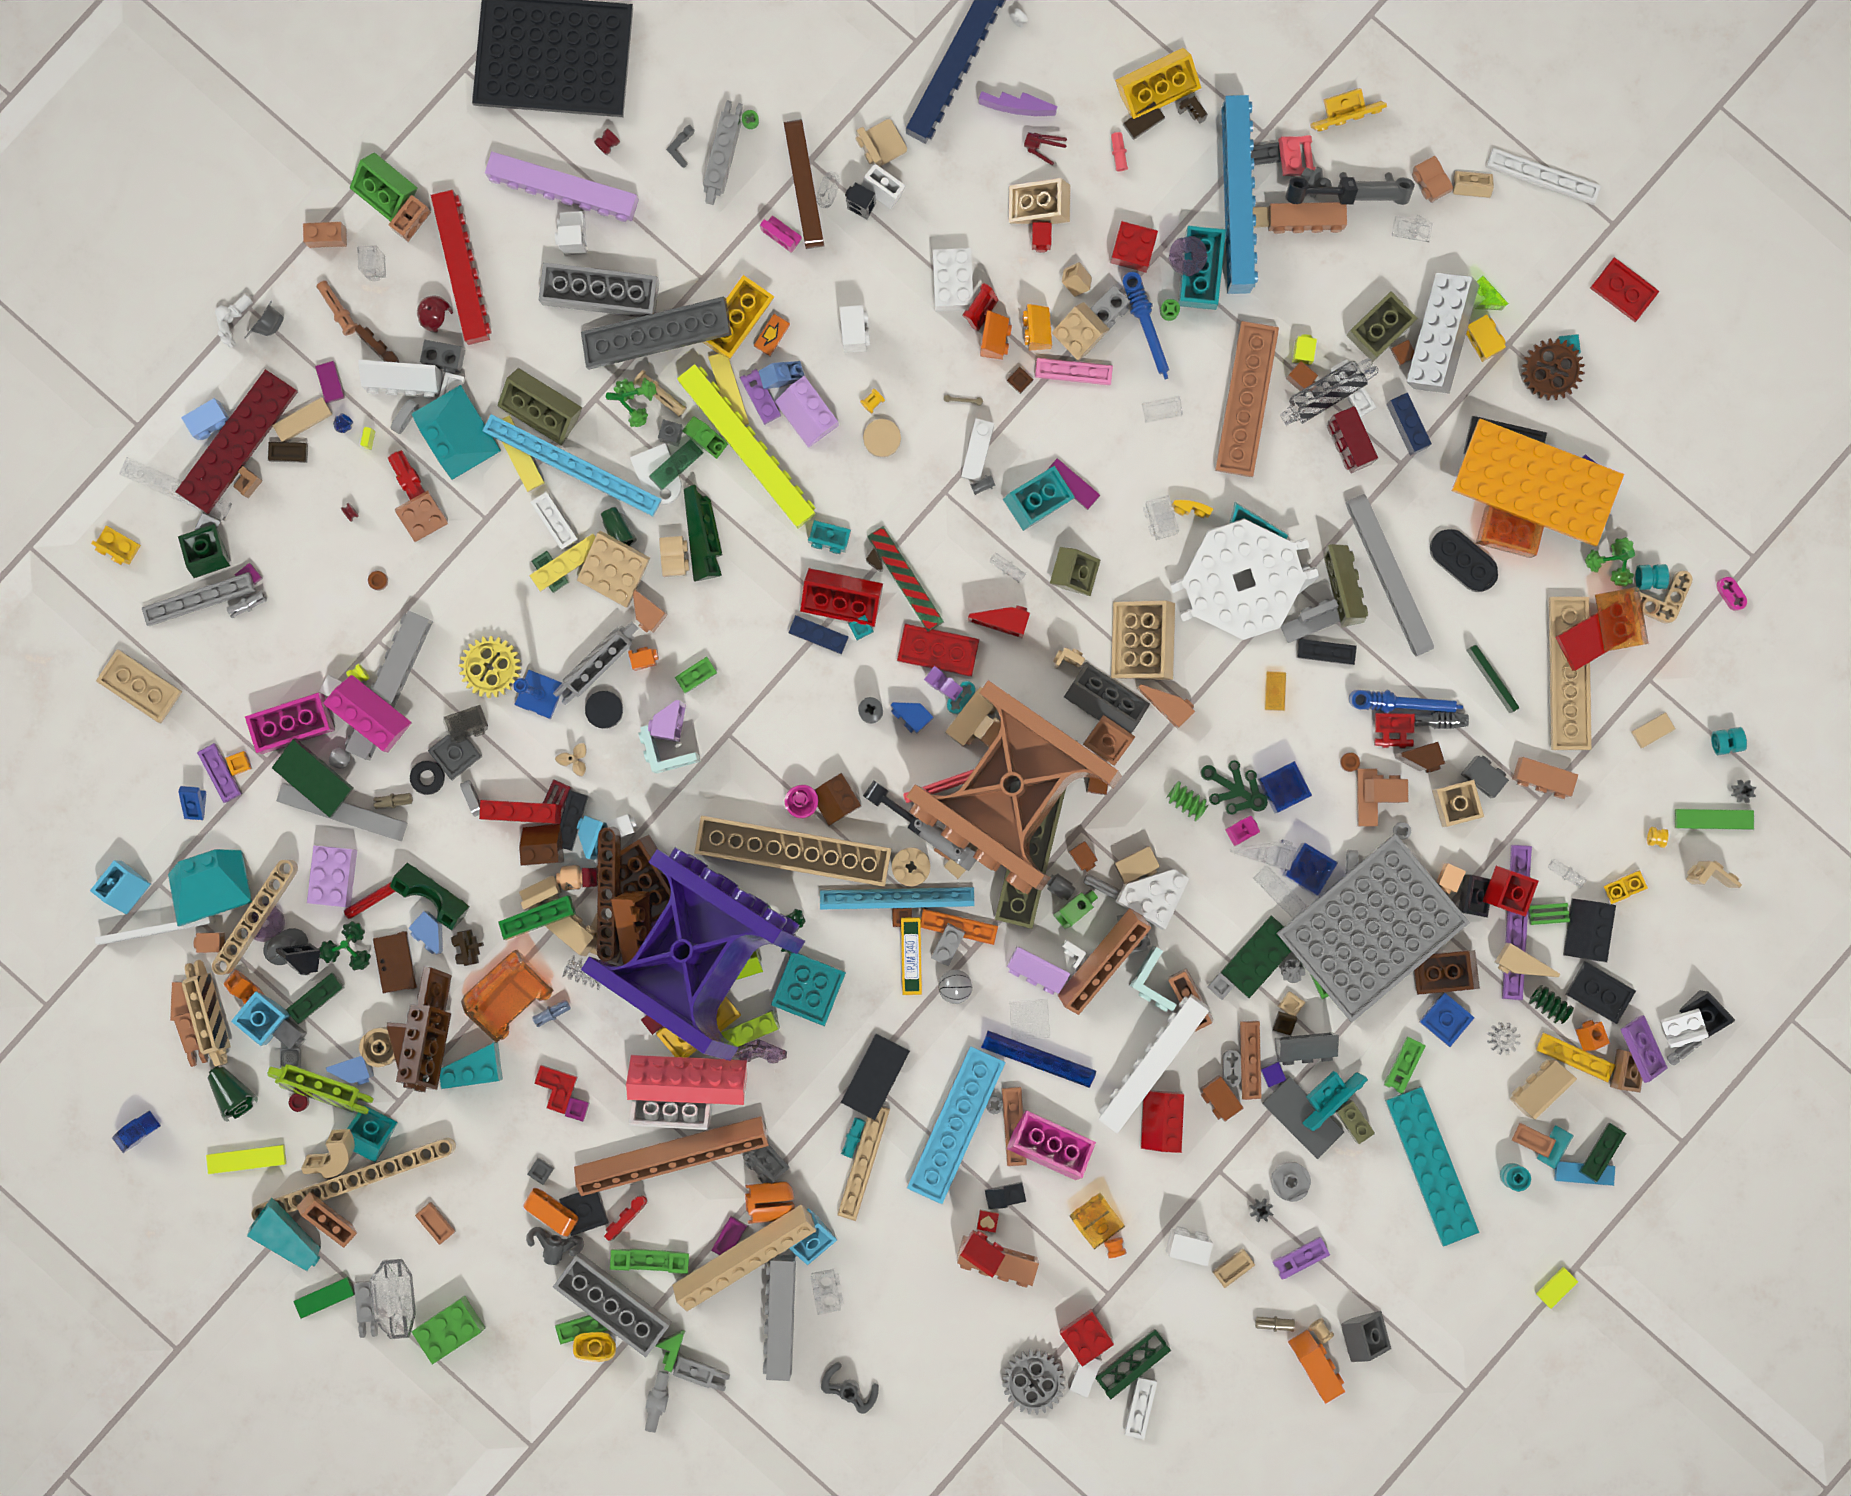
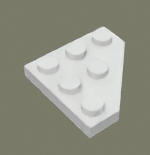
(1154, 896)

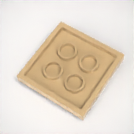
(613, 569)

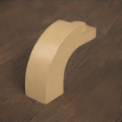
(340, 1148)

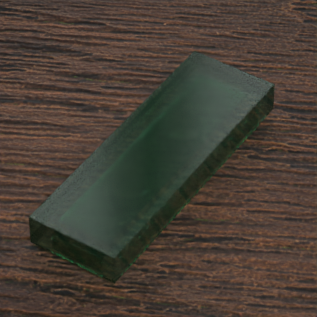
(676, 464)

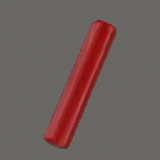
(368, 901)

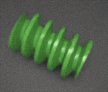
(1187, 801)

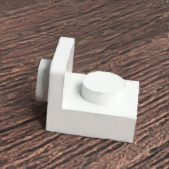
(1073, 950)

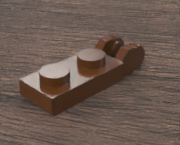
(378, 347)

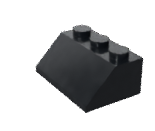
(1589, 930)

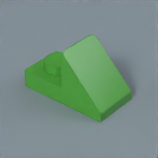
(673, 1345)

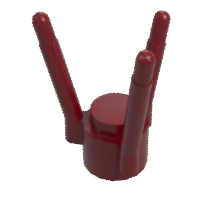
(1034, 140)

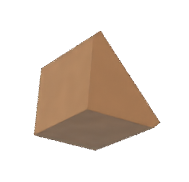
(1626, 1074)

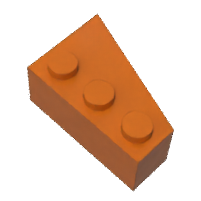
(1317, 1366)

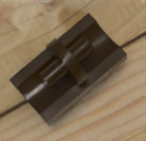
(468, 946)

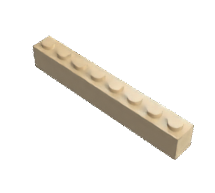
(744, 1258)

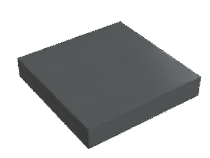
(453, 756)

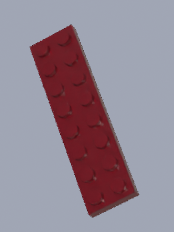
(236, 441)

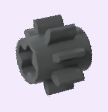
(1740, 787)
(1262, 1215)

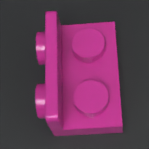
(780, 233)

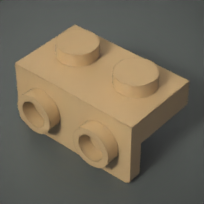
(1073, 657)
(539, 892)

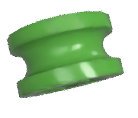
(749, 113)

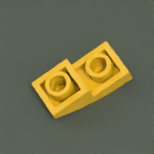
(1184, 507)
(1625, 887)

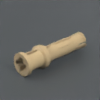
(662, 395)

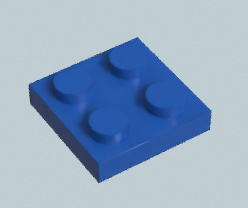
(1446, 1019)

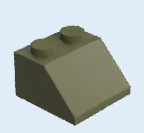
(1075, 571)

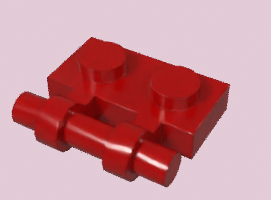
(1394, 723)

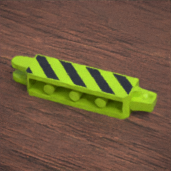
(319, 1088)

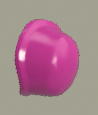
(801, 801)

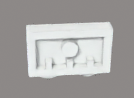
(1684, 1028)

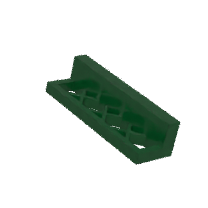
(1138, 1369)

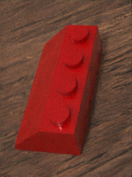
(841, 597)

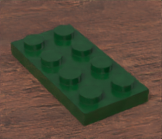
(1257, 958)

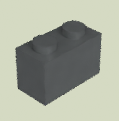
(1486, 777)

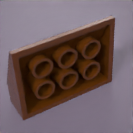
(640, 875)

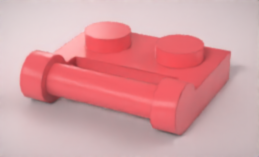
(1291, 154)

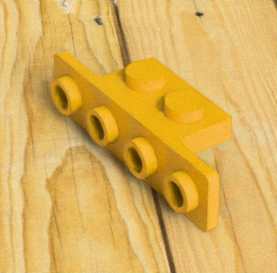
(1345, 107)

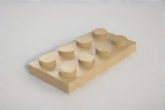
(139, 686)

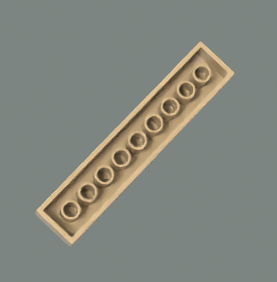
(793, 851)

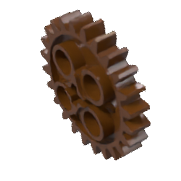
(1546, 385)

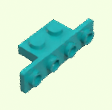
(1330, 1096)

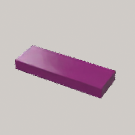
(1080, 489)

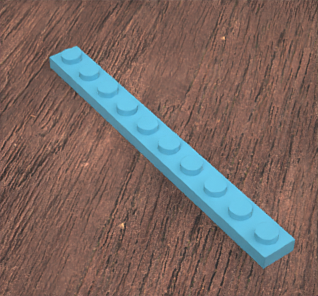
(572, 465)

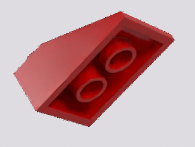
(1006, 620)

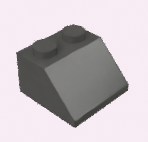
(1366, 1337)

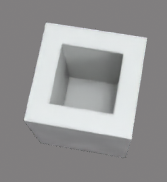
(625, 825)

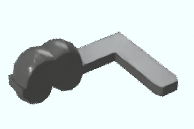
(681, 138)

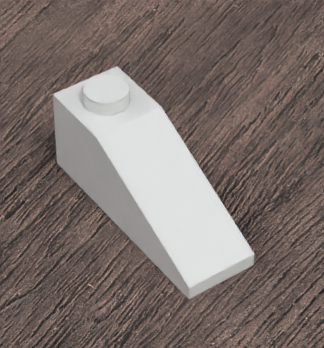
(977, 449)

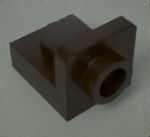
(1196, 111)

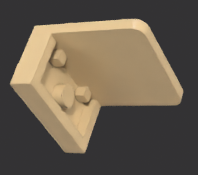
(881, 143)
(1704, 869)

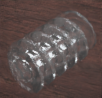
(574, 969)

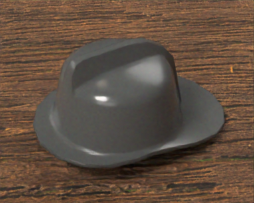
(268, 323)
(284, 939)

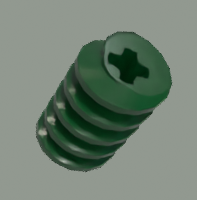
(1551, 1004)

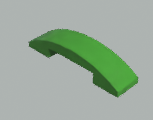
(649, 1260)

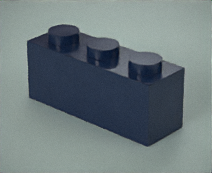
(1408, 424)

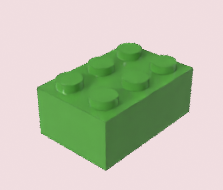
(448, 1330)

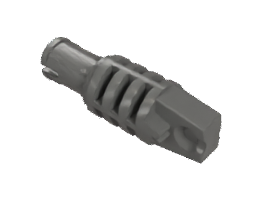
(1442, 720)

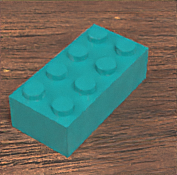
(1204, 287)

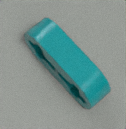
(964, 700)

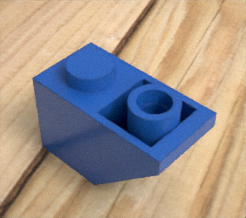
(913, 714)

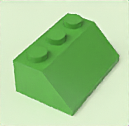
(381, 185)

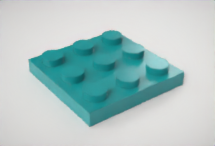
(808, 988)

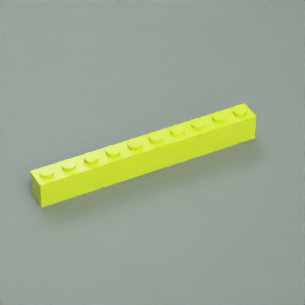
(746, 446)

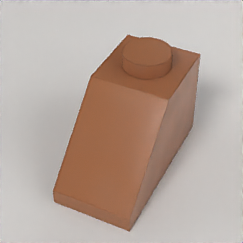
(647, 613)

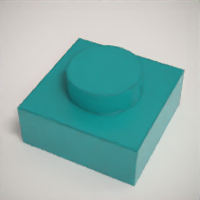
(1571, 339)

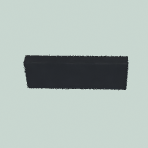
(1326, 651)
(571, 815)

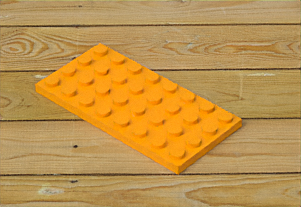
(1537, 482)

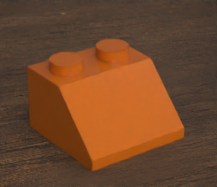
(994, 336)

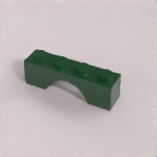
(411, 882)

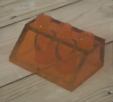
(1621, 619)

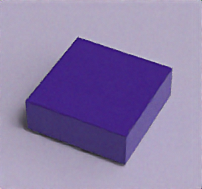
(1273, 1074)

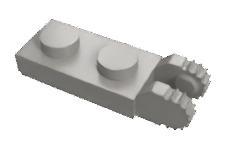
(364, 1308)
(699, 1373)

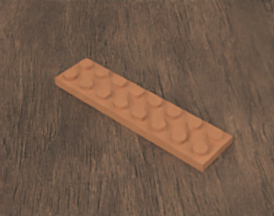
(1247, 399)

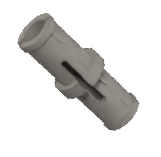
(246, 604)

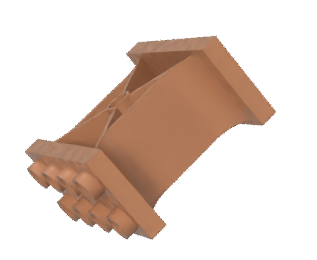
(1005, 821)

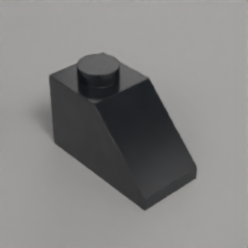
(301, 958)

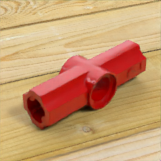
(406, 475)

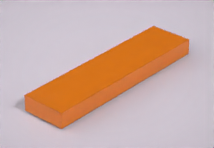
(973, 929)

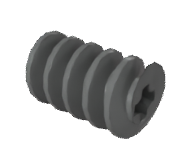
(863, 708)

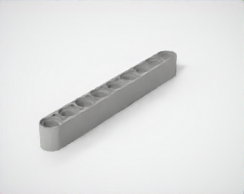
(1389, 575)

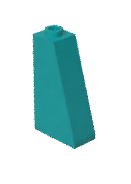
(283, 1236)

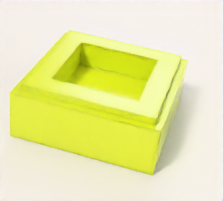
(367, 438)

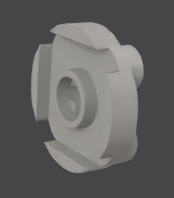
(1300, 1187)

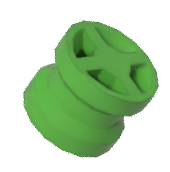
(1172, 307)

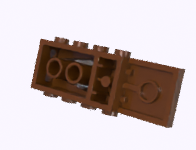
(415, 1041)

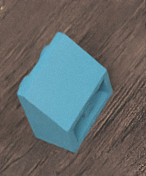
(120, 886)

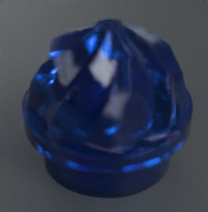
(342, 423)

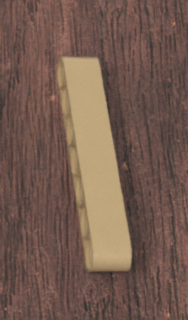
(246, 921)

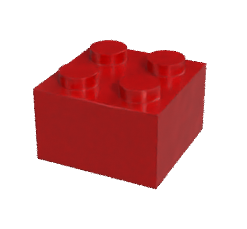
(1134, 246)
(1086, 1337)

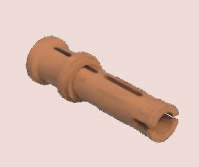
(341, 315)

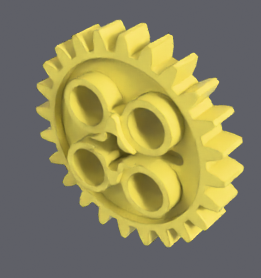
(504, 676)

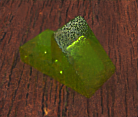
(1493, 299)

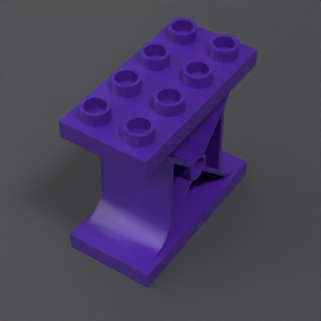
(695, 952)

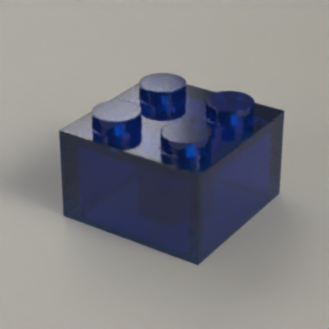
(1284, 787)
(1310, 869)

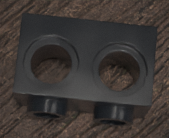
(860, 200)

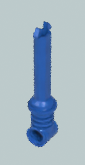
(1142, 309)
(1388, 702)

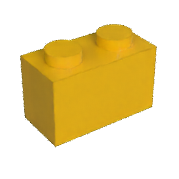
(1485, 338)

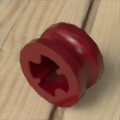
(349, 512)

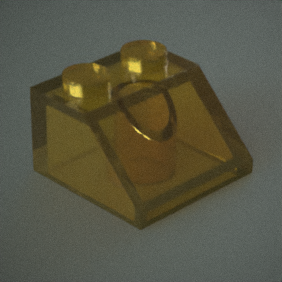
(1097, 1221)

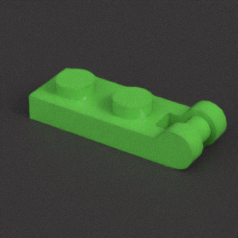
(1405, 1064)

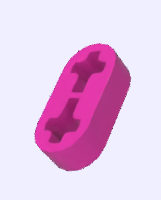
(1735, 591)

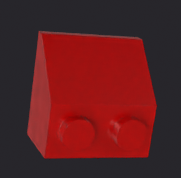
(1510, 891)
(982, 1253)

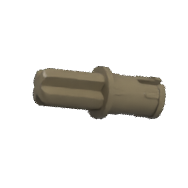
(393, 800)
(1275, 1324)

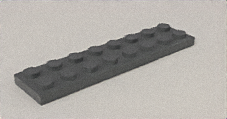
(656, 333)

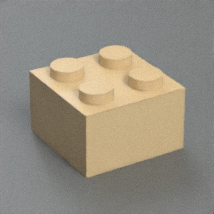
(1080, 331)
(1458, 803)

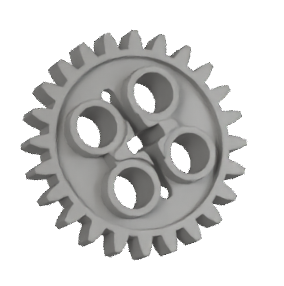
(1019, 1391)

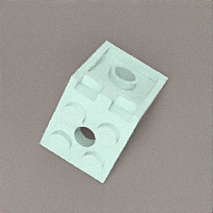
(652, 754)
(1141, 976)

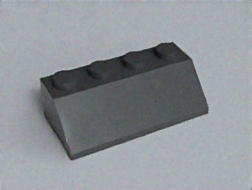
(1102, 696)

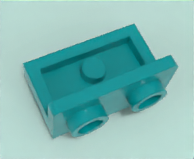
(829, 536)

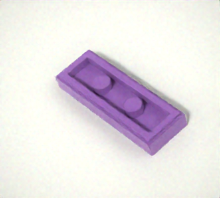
(219, 773)

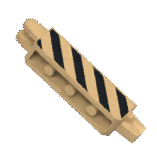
(205, 1012)

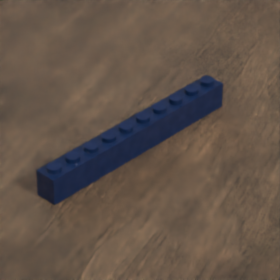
(951, 69)

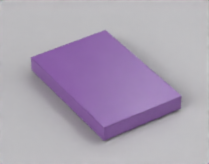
(1644, 1048)

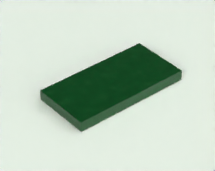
(312, 777)

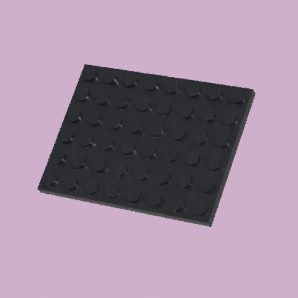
(553, 56)

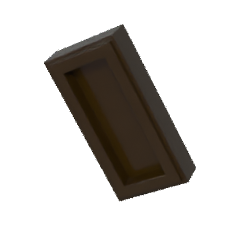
(1143, 123)
(287, 452)

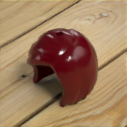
(432, 312)

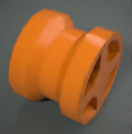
(1115, 1247)

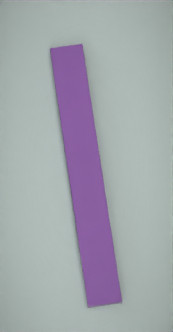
(1517, 924)

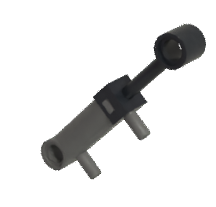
(1351, 190)

